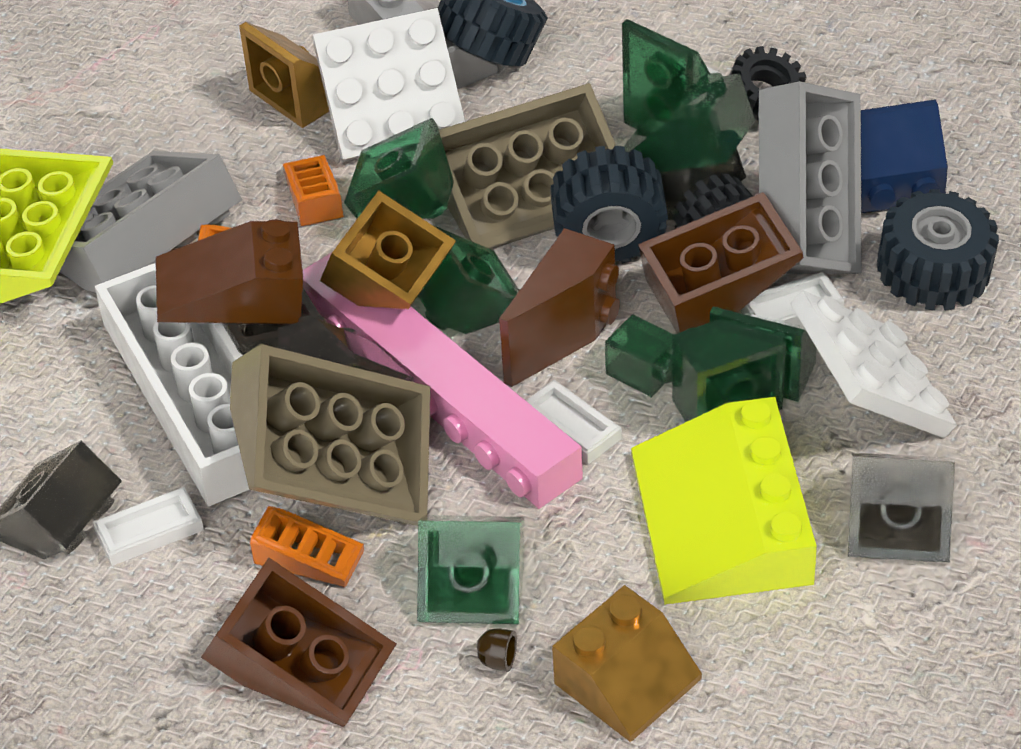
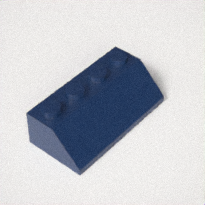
(901, 153)

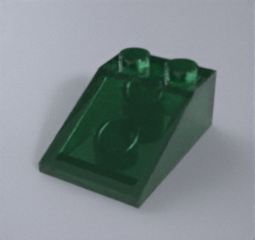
(654, 72)
(697, 126)

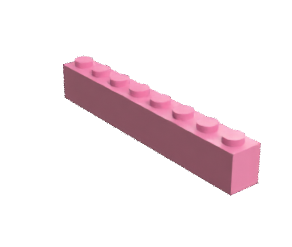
(464, 395)

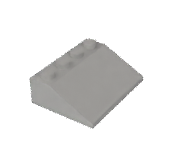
(149, 213)

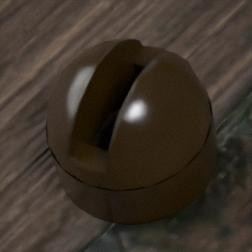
(497, 649)

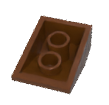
(718, 261)
(233, 277)
(559, 306)
(299, 646)

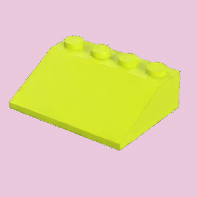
(42, 213)
(725, 505)

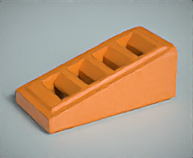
(313, 190)
(279, 531)

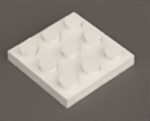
(386, 79)
(873, 364)

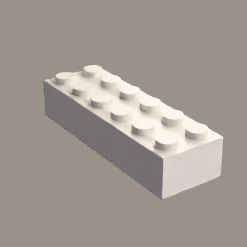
(183, 377)

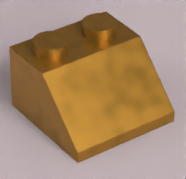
(283, 74)
(386, 256)
(624, 663)

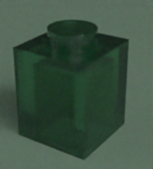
(640, 355)

